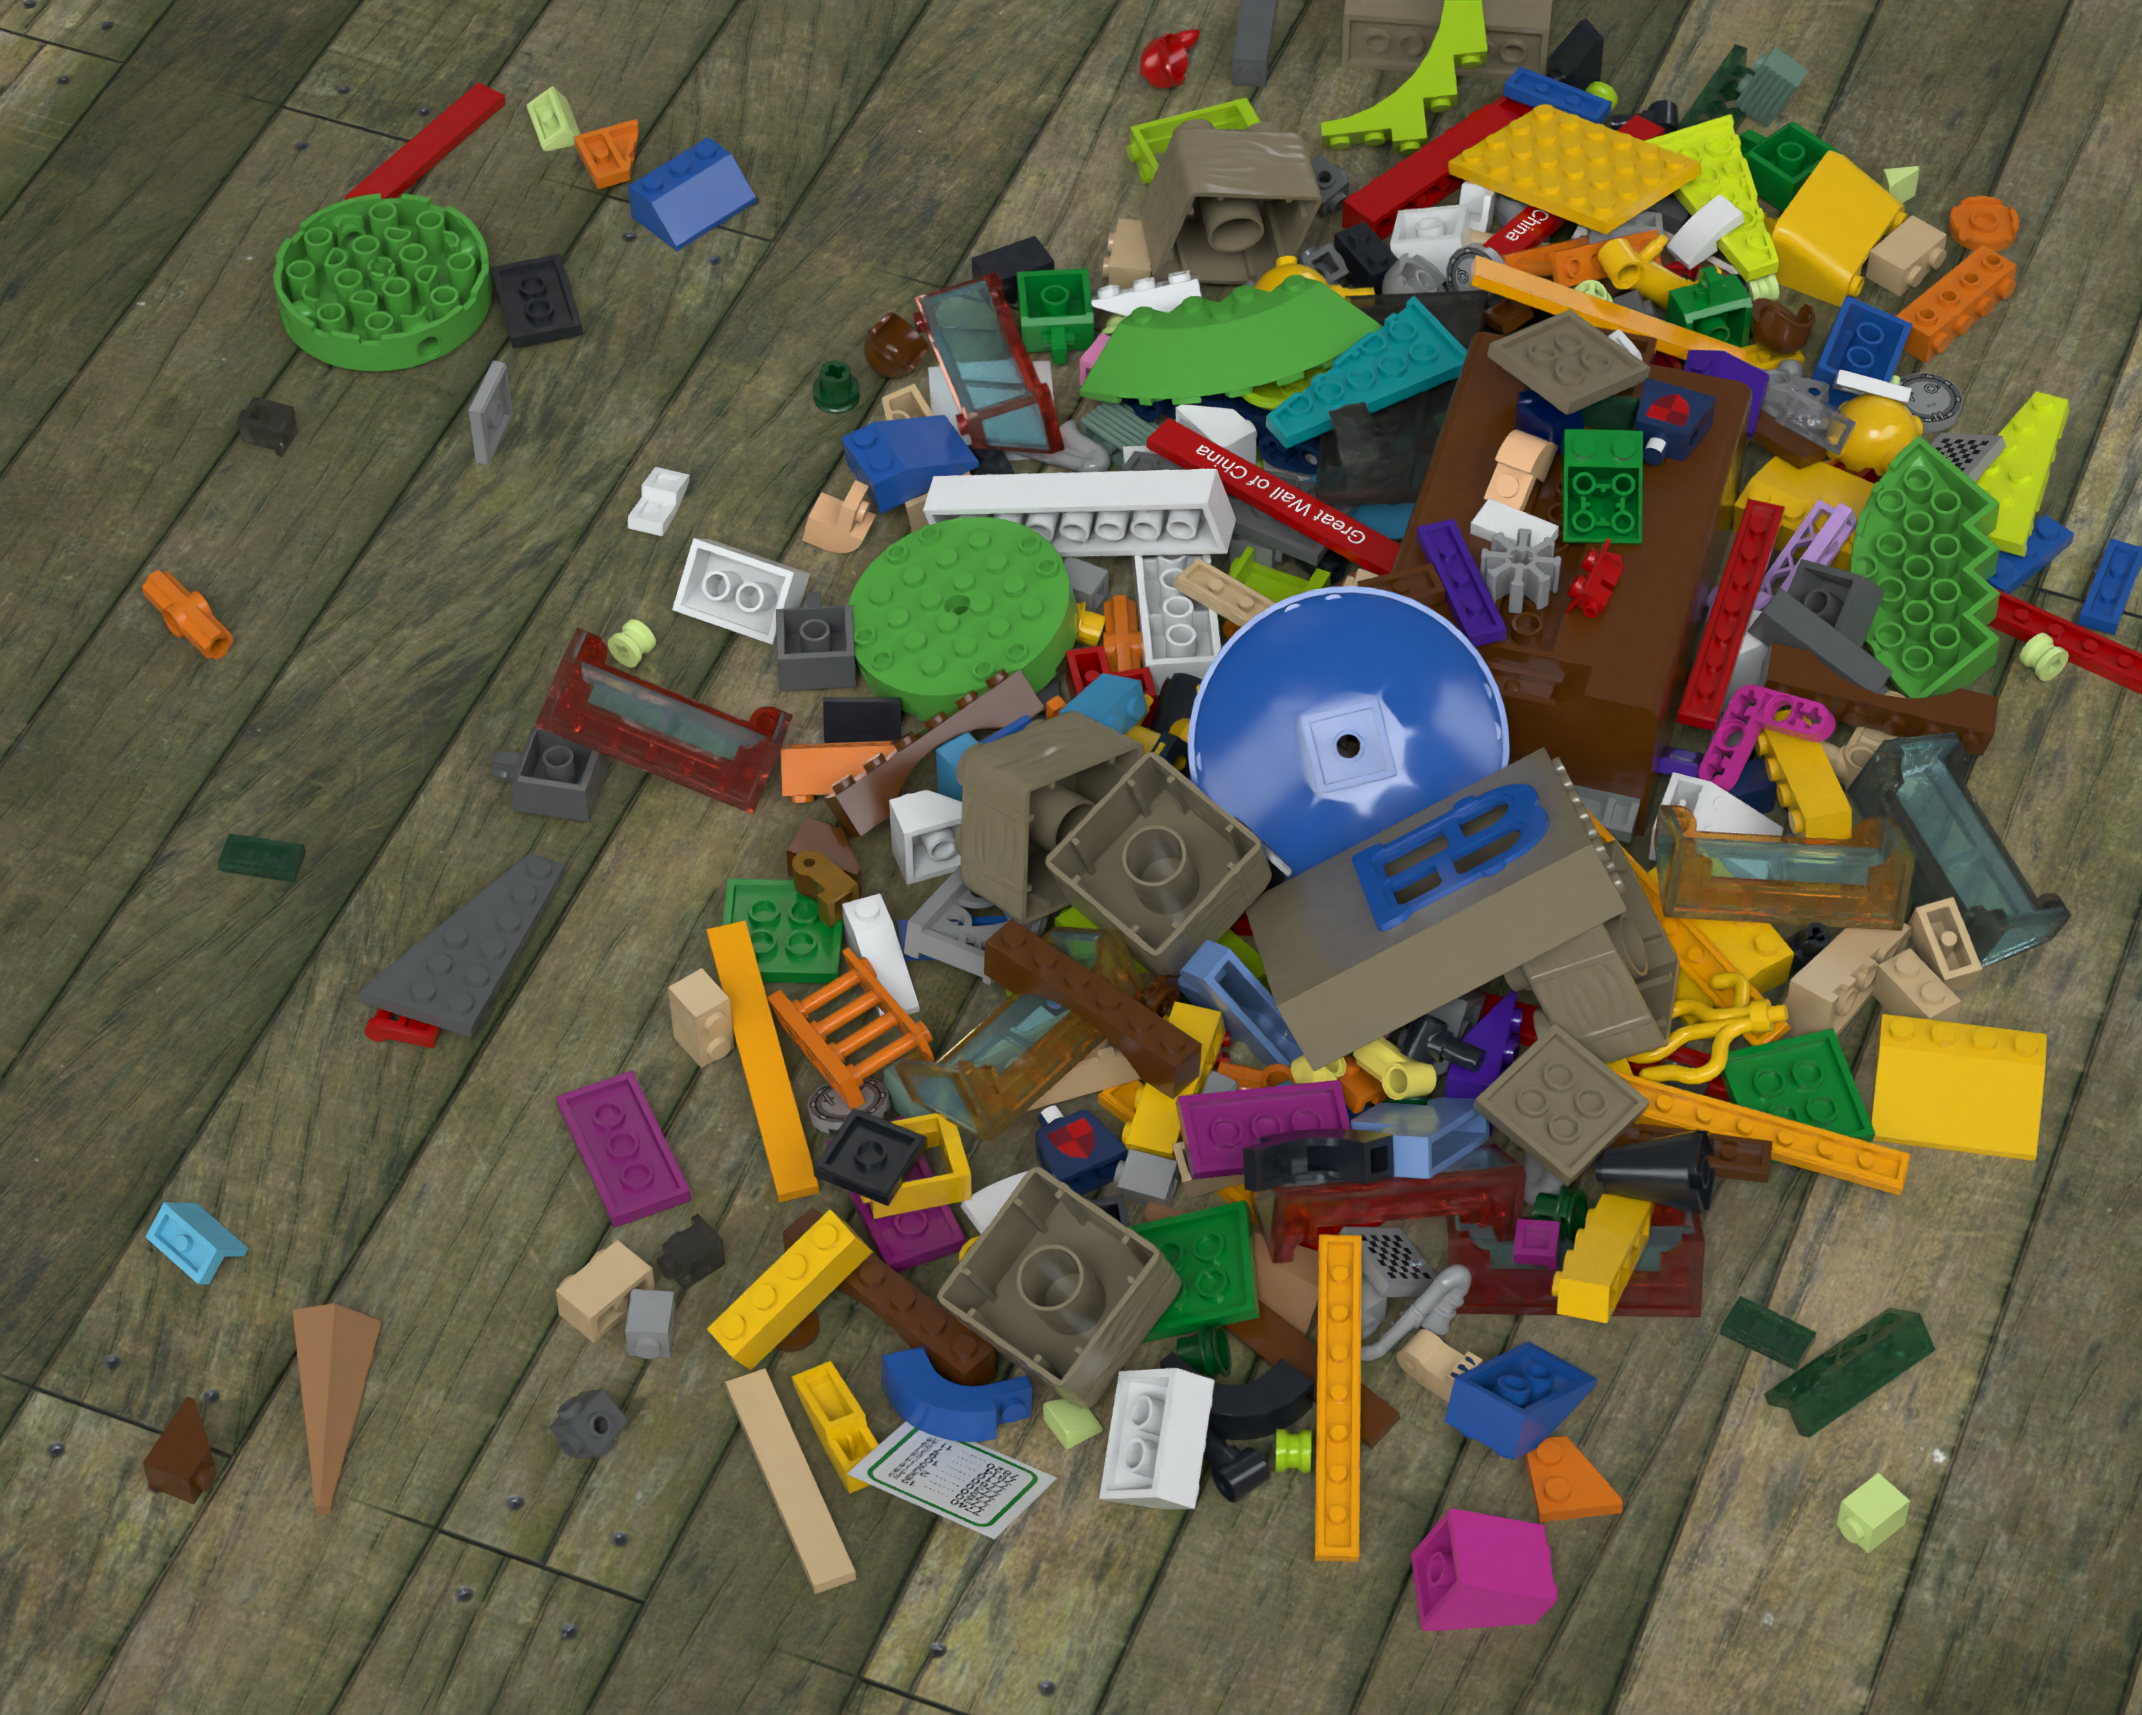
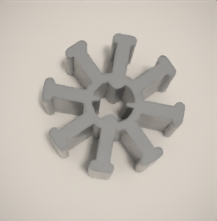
(1520, 570)

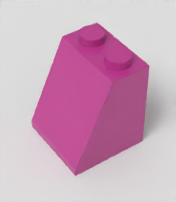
(1482, 1572)

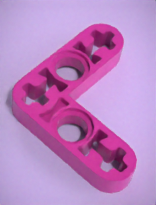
(1759, 717)

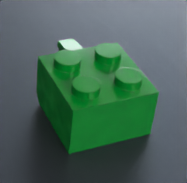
(1782, 161)
(1713, 308)
(1055, 311)

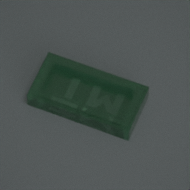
(261, 857)
(1768, 1333)

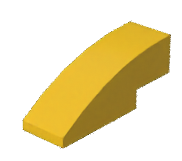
(836, 1420)

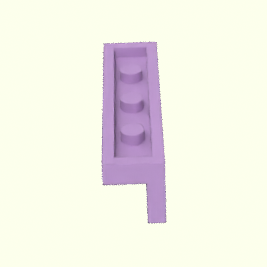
(1822, 546)

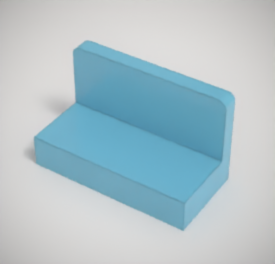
(193, 1239)

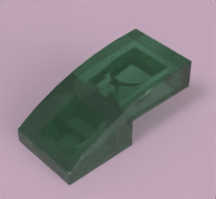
(1612, 413)

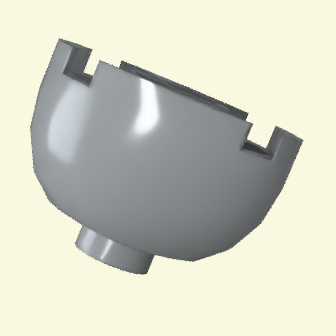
(1413, 276)

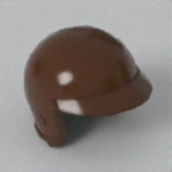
(1778, 329)
(894, 347)

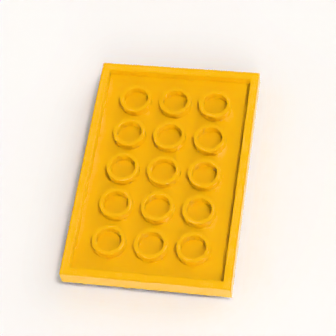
(1574, 168)

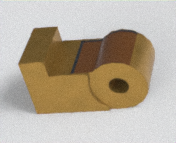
(825, 883)

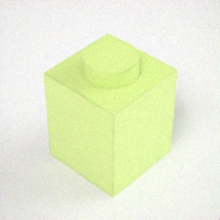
(1872, 1513)

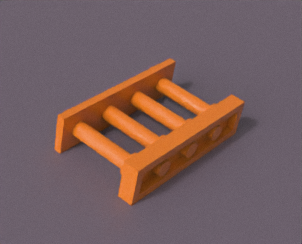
(1573, 259)
(830, 1057)

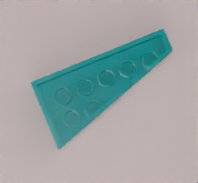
(1381, 369)

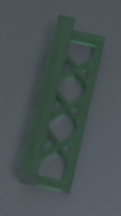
(1720, 89)
(1852, 1370)

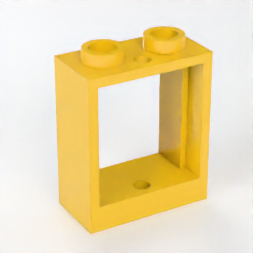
(936, 1190)

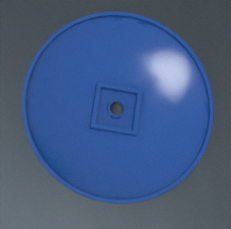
(1332, 669)

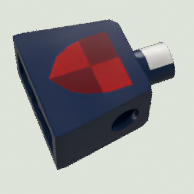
(1672, 420)
(1077, 1149)

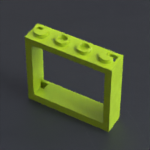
(1155, 135)

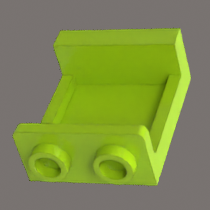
(1272, 582)

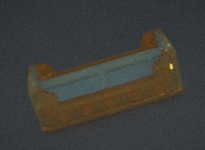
(1783, 877)
(1020, 1045)

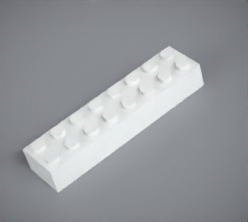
(1098, 510)
(1174, 628)

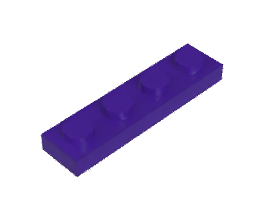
(1464, 586)

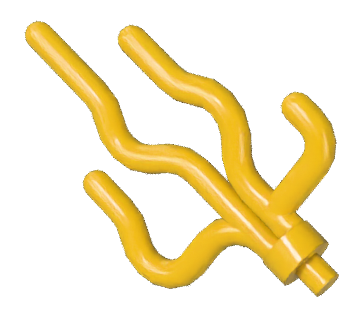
(1719, 1023)

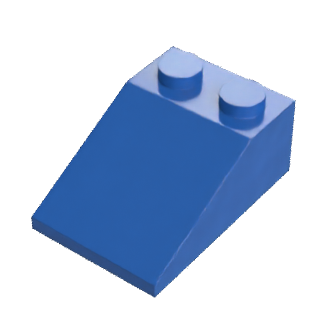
(904, 455)
(1516, 1399)

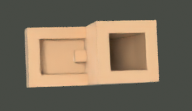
(1520, 463)
(839, 524)

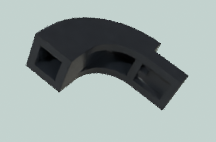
(1318, 1154)
(1255, 1407)

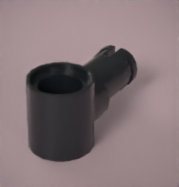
(1662, 113)
(1807, 945)
(1430, 1041)
(1234, 1470)

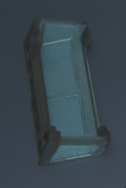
(1955, 845)

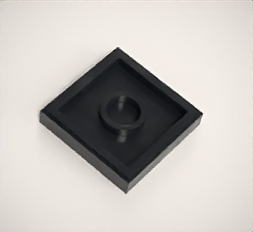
(870, 1156)

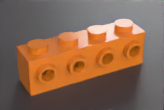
(1957, 302)

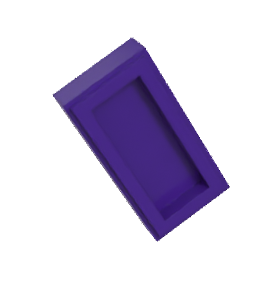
(1680, 762)

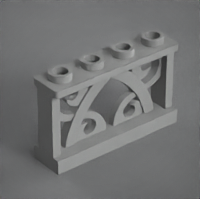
(936, 936)

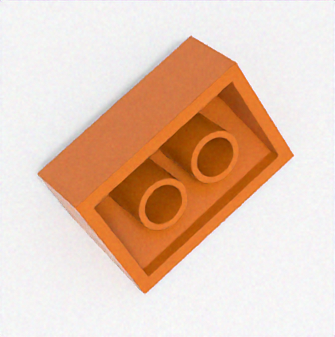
(816, 766)

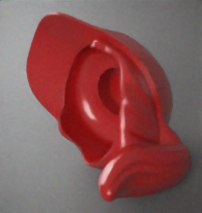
(1166, 59)

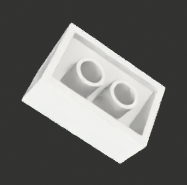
(737, 589)
(1157, 1438)

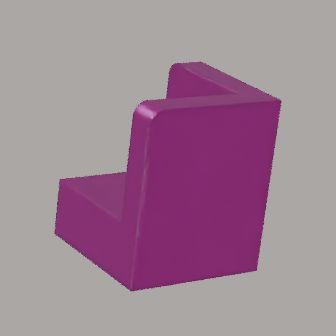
(1537, 1243)

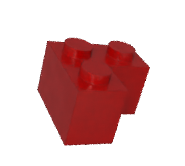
(1089, 663)

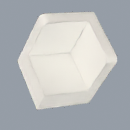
(1480, 204)

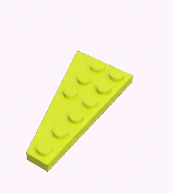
(1728, 174)
(2022, 469)

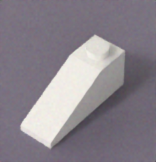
(874, 937)

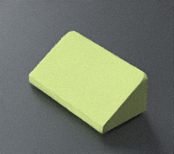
(553, 120)

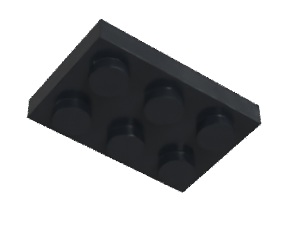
(536, 301)

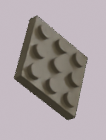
(1568, 362)
(1561, 1104)

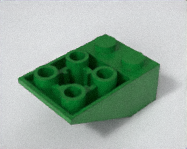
(1602, 486)

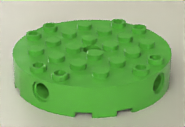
(383, 282)
(959, 607)

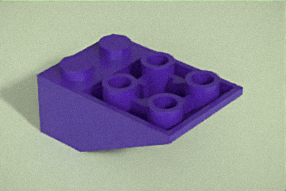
(1498, 1038)

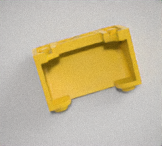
(1832, 229)

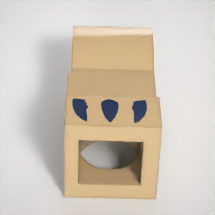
(1434, 1362)

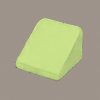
(1901, 182)
(1070, 1422)

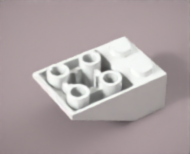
(1145, 292)
(1714, 809)

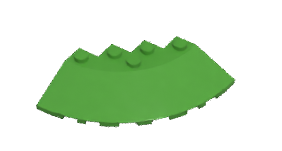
(1226, 344)
(1932, 558)

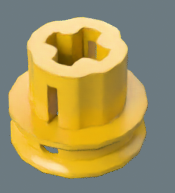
(1088, 625)

